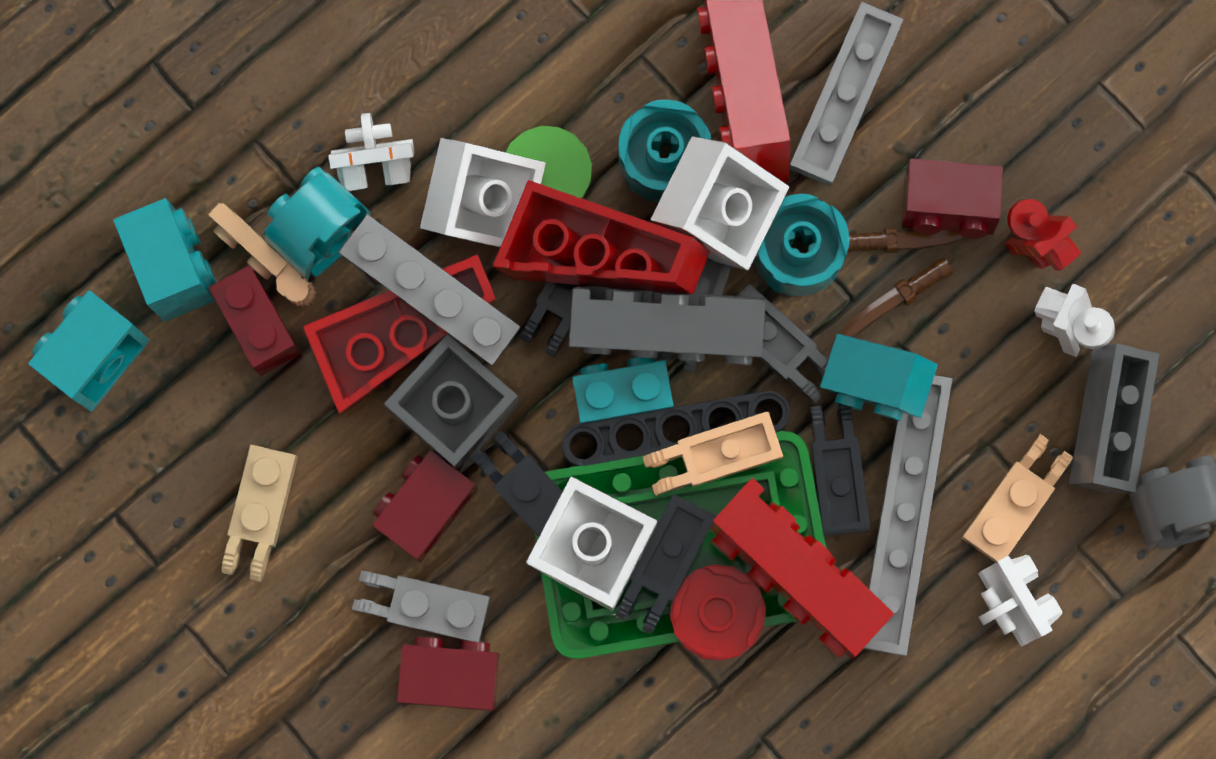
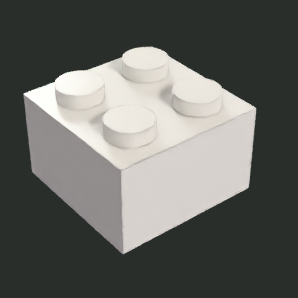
(720, 201)

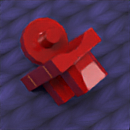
(1041, 235)

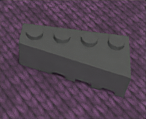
(667, 323)

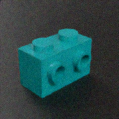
(879, 376)
(622, 391)

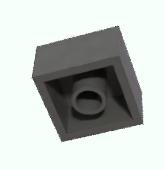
(452, 403)

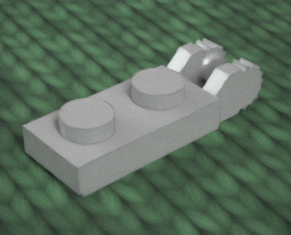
(427, 606)

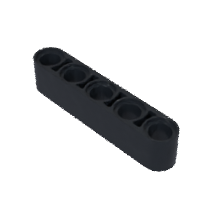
(651, 424)

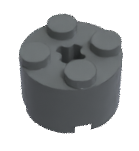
(1176, 505)

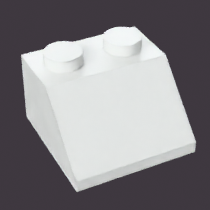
(476, 191)
(592, 543)

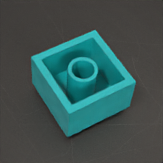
(165, 260)
(88, 350)

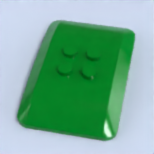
(589, 629)

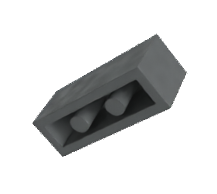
(1114, 419)

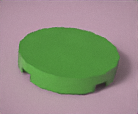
(566, 158)

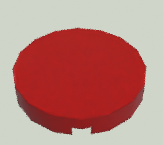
(717, 612)

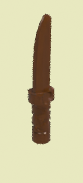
(891, 241)
(903, 291)

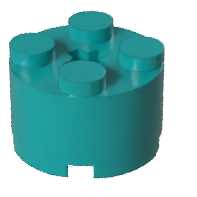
(641, 141)
(314, 223)
(815, 224)

